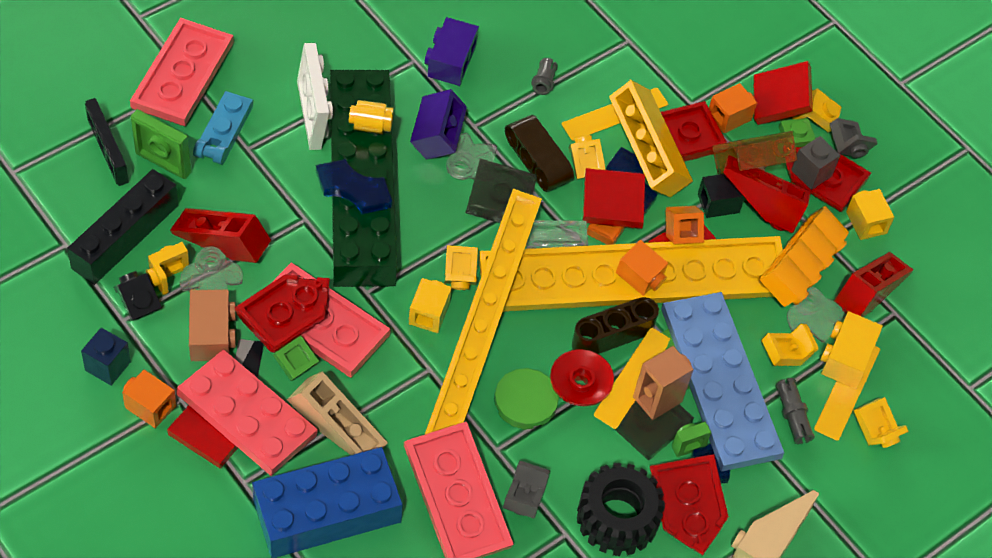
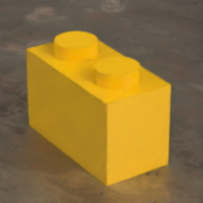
(851, 349)

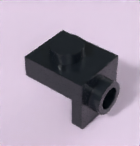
(137, 295)

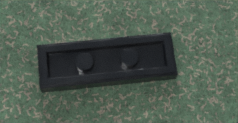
(106, 142)

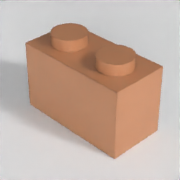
(210, 324)
(663, 382)

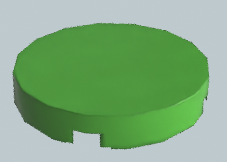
(525, 398)

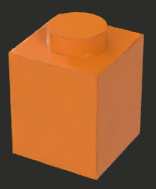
(732, 107)
(685, 224)
(642, 268)
(149, 398)

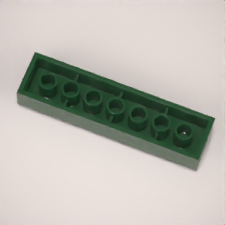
(362, 242)

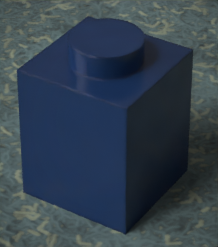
(106, 356)

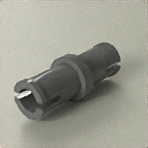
(795, 411)

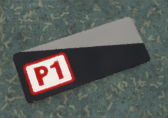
(250, 354)

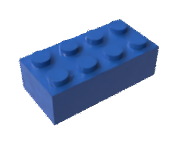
(327, 502)

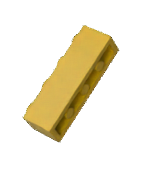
(650, 139)

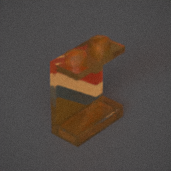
(757, 151)

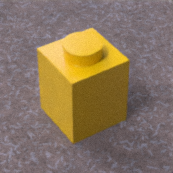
(870, 214)
(430, 305)

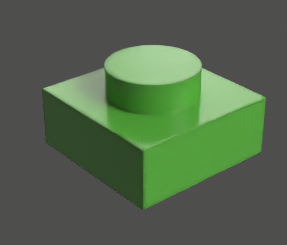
(801, 130)
(295, 358)
(691, 438)

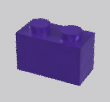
(451, 51)
(438, 124)

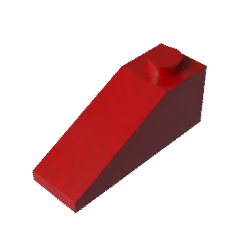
(772, 197)
(235, 234)
(872, 284)

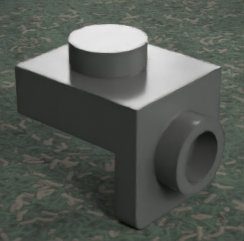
(849, 138)
(526, 489)

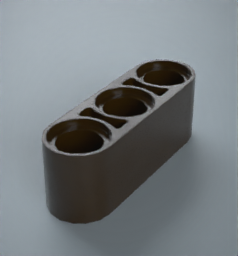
(539, 153)
(624, 317)

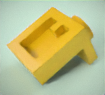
(586, 154)

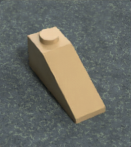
(335, 415)
(775, 531)

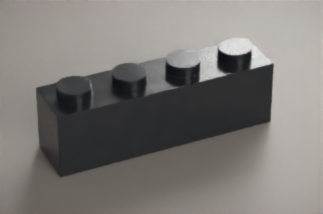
(123, 226)

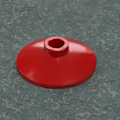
(585, 367)

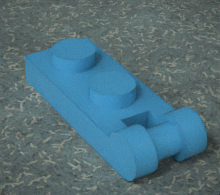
(223, 127)

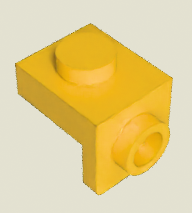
(824, 110)
(166, 263)
(461, 267)
(790, 348)
(879, 423)

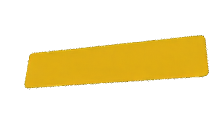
(601, 118)
(620, 399)
(841, 404)

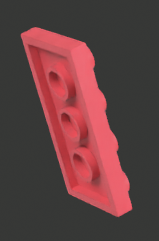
(182, 72)
(346, 334)
(247, 412)
(458, 493)

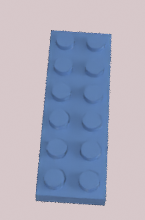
(723, 382)

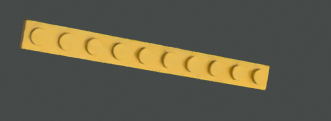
(485, 312)

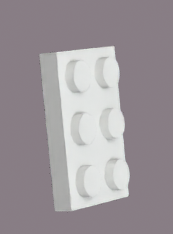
(313, 94)

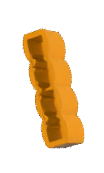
(805, 257)

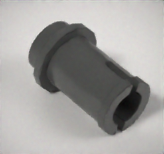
(543, 81)

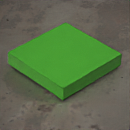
(161, 144)

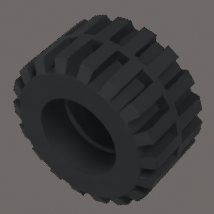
(626, 486)

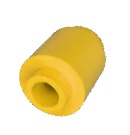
(371, 117)

